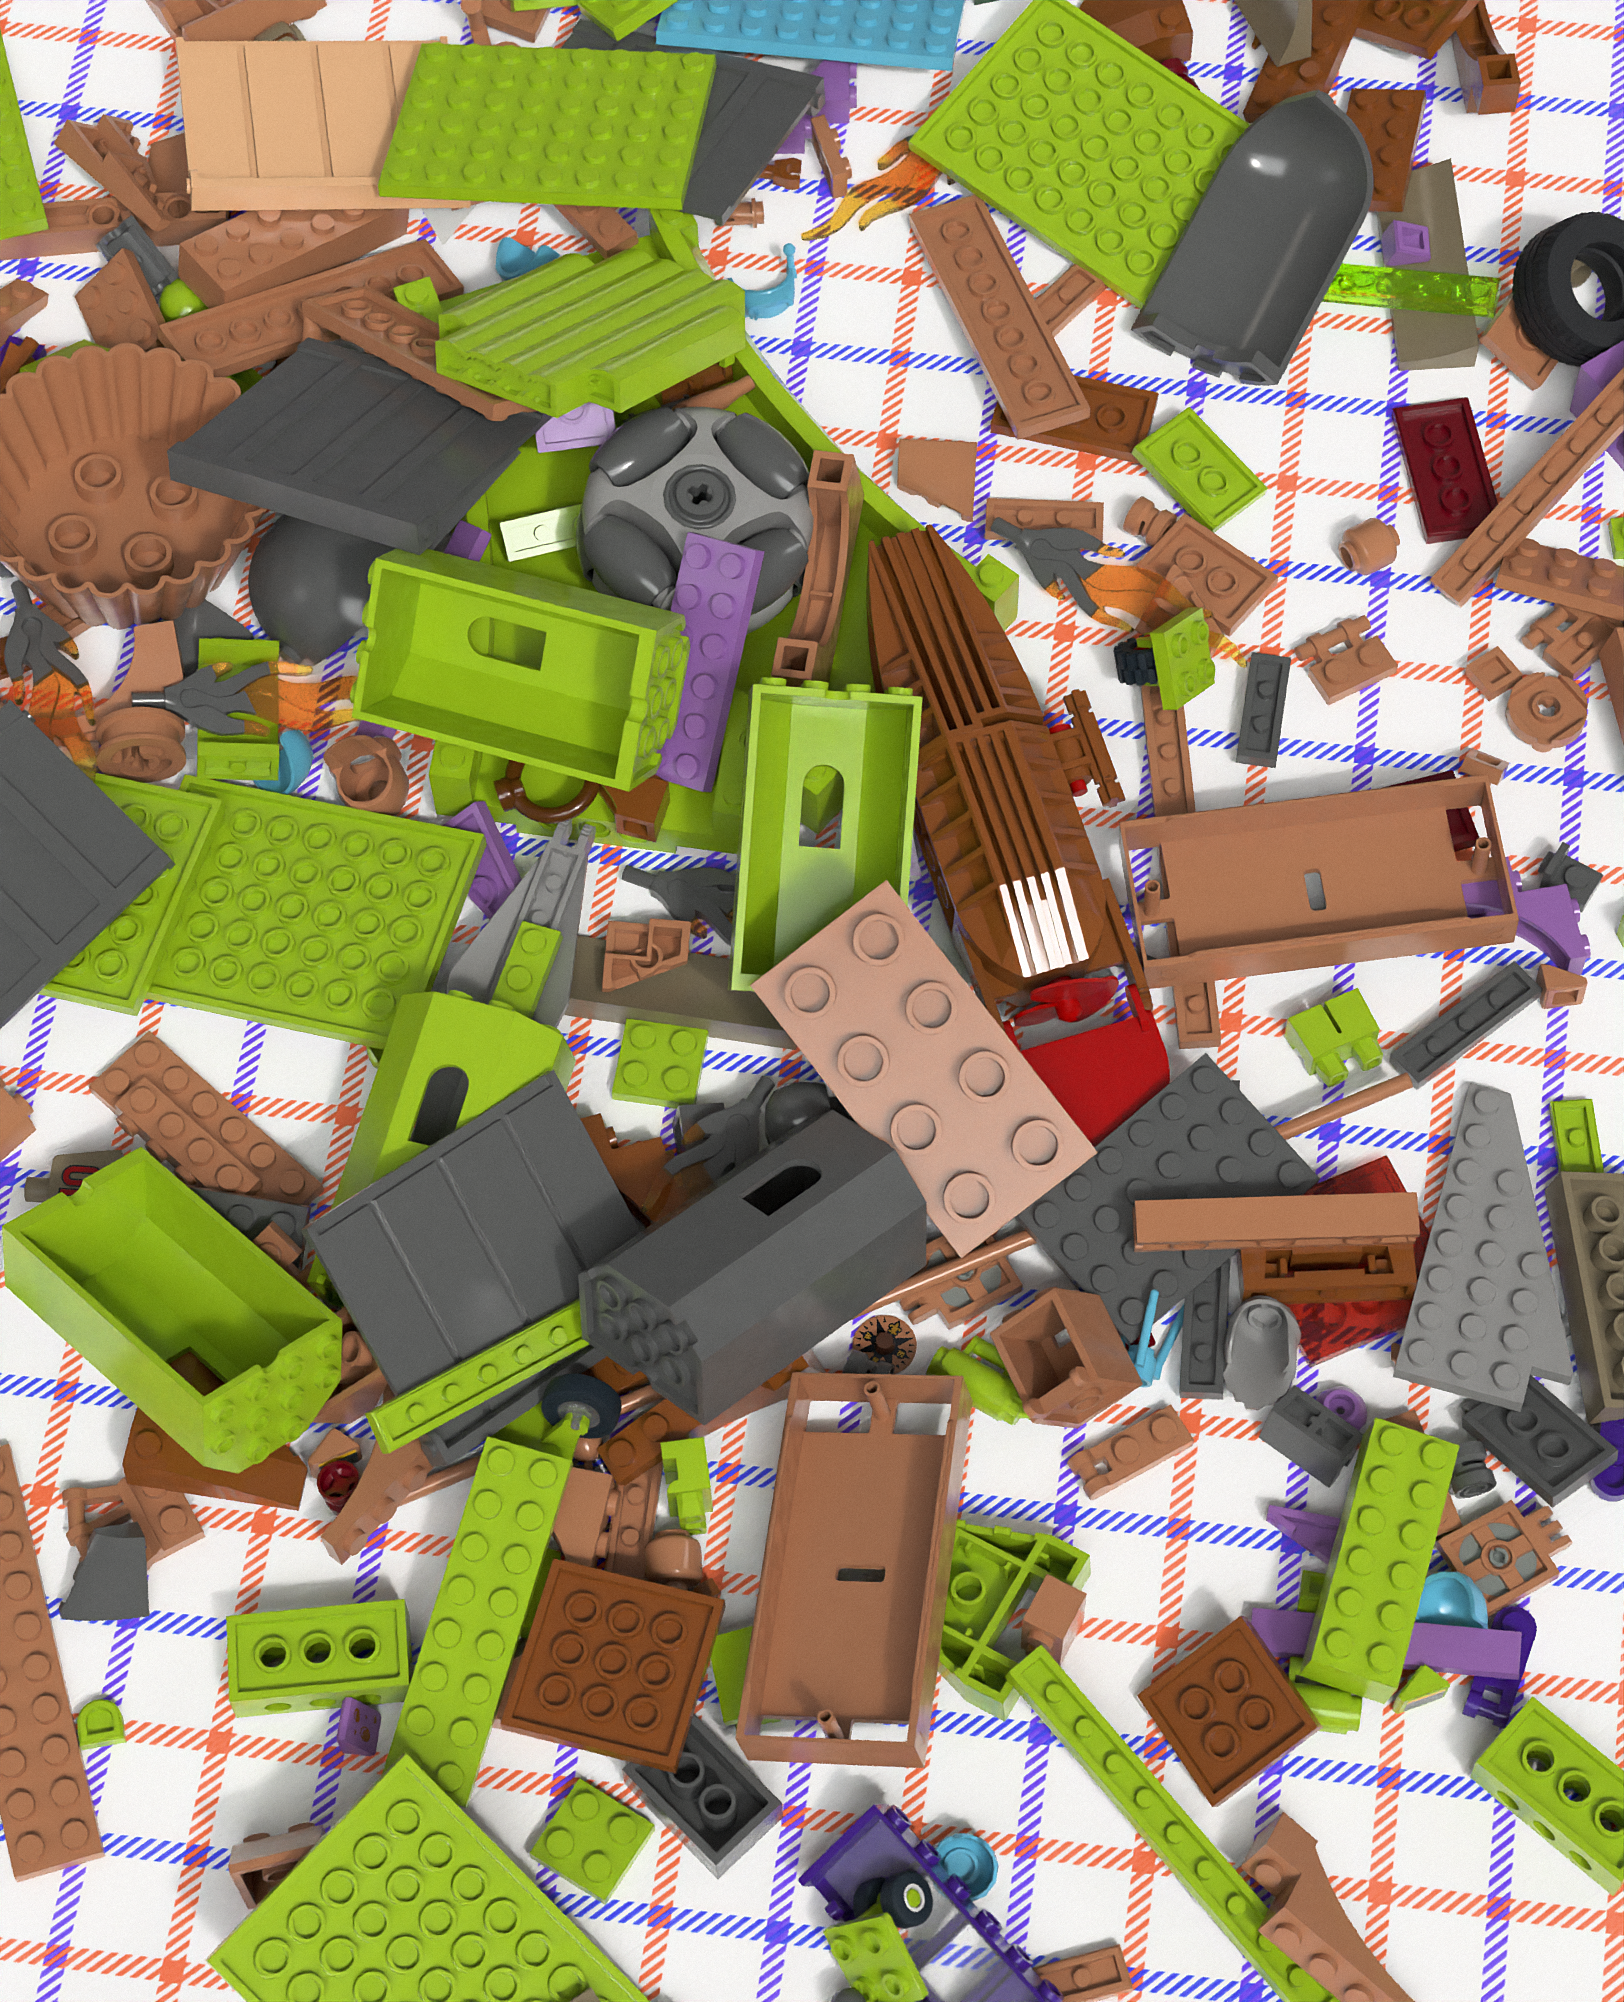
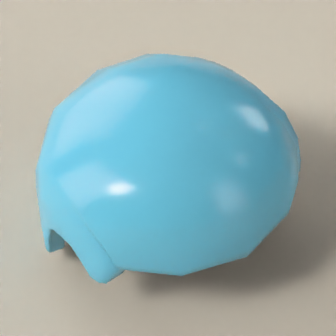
(970, 1860)

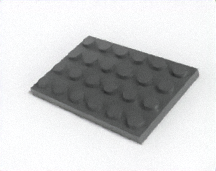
(1183, 1144)

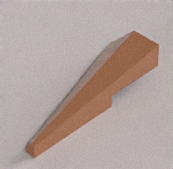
(113, 160)

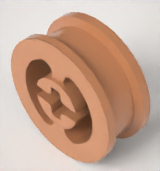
(141, 744)

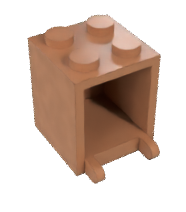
(1072, 1381)

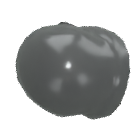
(795, 1104)

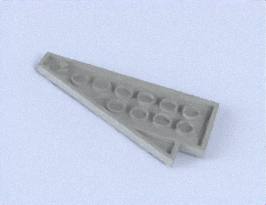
(1485, 1285)

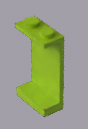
(238, 755)

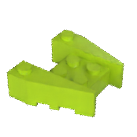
(985, 1587)

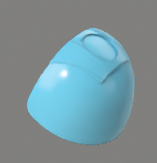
(515, 259)
(294, 764)
(1452, 1601)

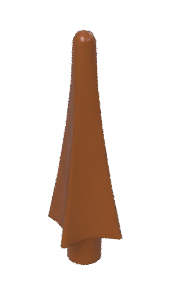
(16, 358)

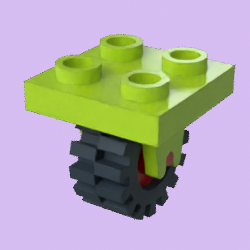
(1170, 657)

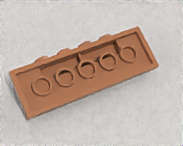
(197, 1127)

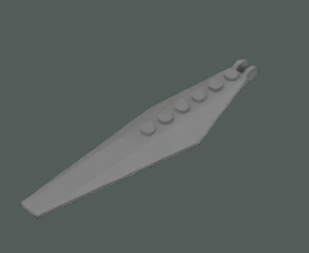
(546, 897)

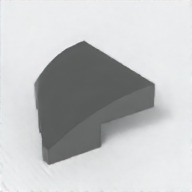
(205, 622)
(111, 1577)

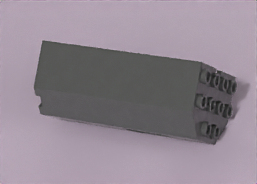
(758, 1266)

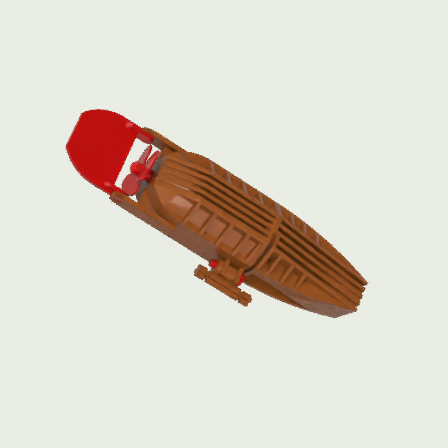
(1007, 832)

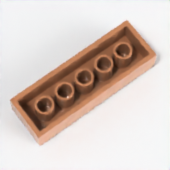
(280, 247)

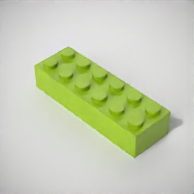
(1379, 1561)

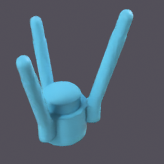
(1142, 1356)

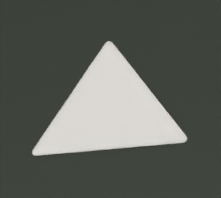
(446, 221)

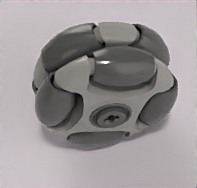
(697, 475)

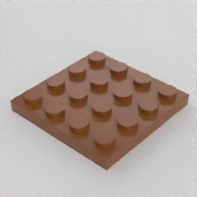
(613, 1665)

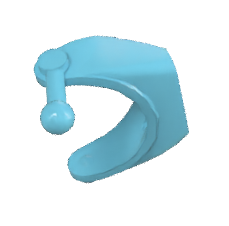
(774, 300)

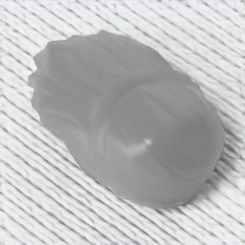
(1260, 1351)

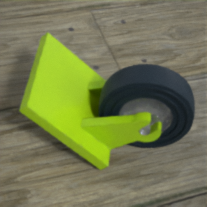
(570, 1410)

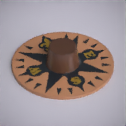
(887, 1340)

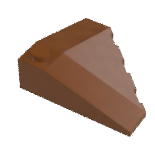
(1152, 26)
(161, 1463)

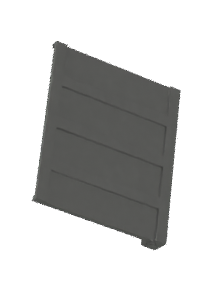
(744, 123)
(349, 447)
(64, 860)
(474, 1249)

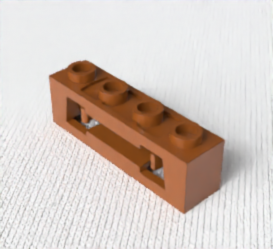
(1386, 1277)

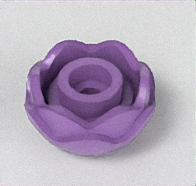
(1347, 1399)

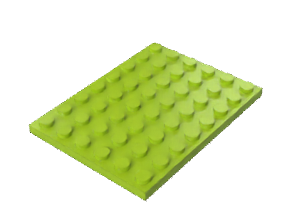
(549, 126)
(1082, 143)
(315, 914)
(411, 1910)

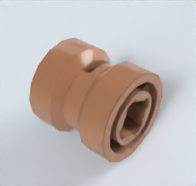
(1148, 521)

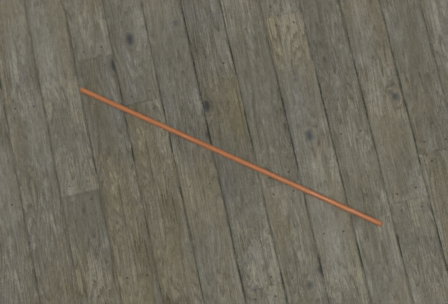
(969, 1262)

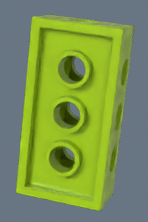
(302, 1636)
(1540, 1796)

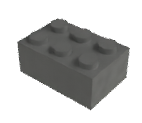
(709, 1802)

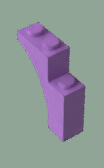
(838, 99)
(1545, 918)

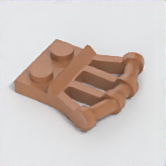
(162, 1515)

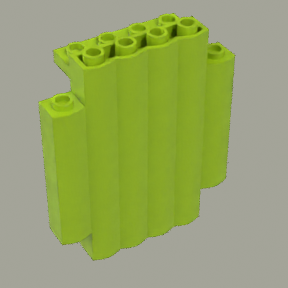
(592, 332)

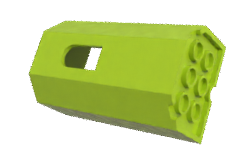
(590, 712)
(795, 890)
(432, 1032)
(151, 1271)

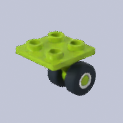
(871, 1946)

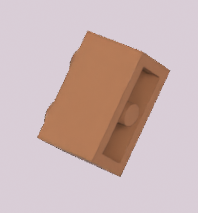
(1053, 1618)

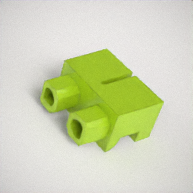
(1335, 1034)
(688, 1482)

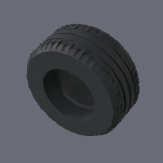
(1545, 292)

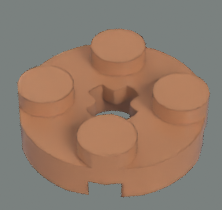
(1543, 731)

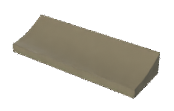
(1281, 27)
(1422, 337)
(684, 996)
(1589, 1249)

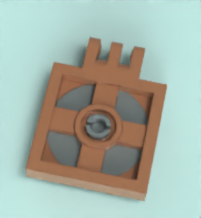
(964, 1294)
(1506, 1553)

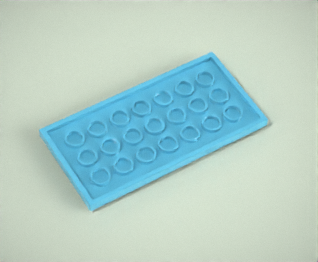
(856, 31)

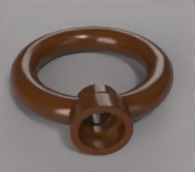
(513, 795)

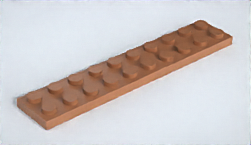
(42, 1769)

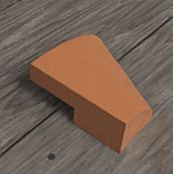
(939, 473)
(643, 950)

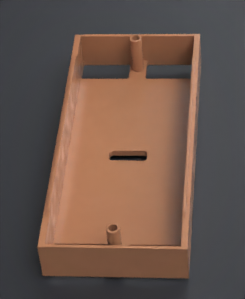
(1381, 869)
(855, 1503)

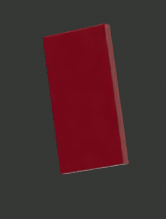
(1445, 468)

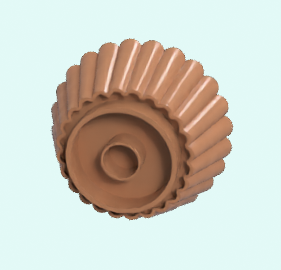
(91, 489)

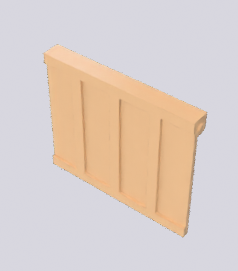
(293, 122)

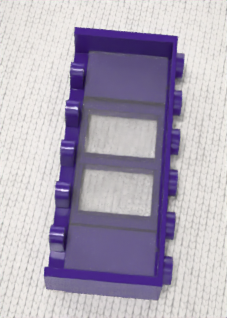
(958, 1945)

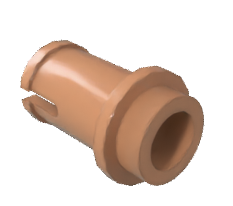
(747, 214)

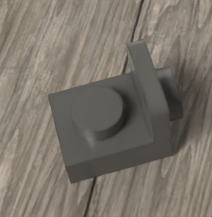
(1561, 869)

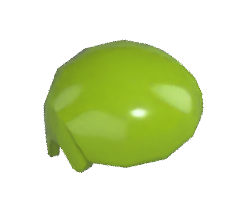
(179, 301)

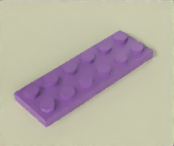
(716, 598)

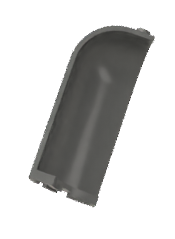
(1263, 243)
(314, 580)

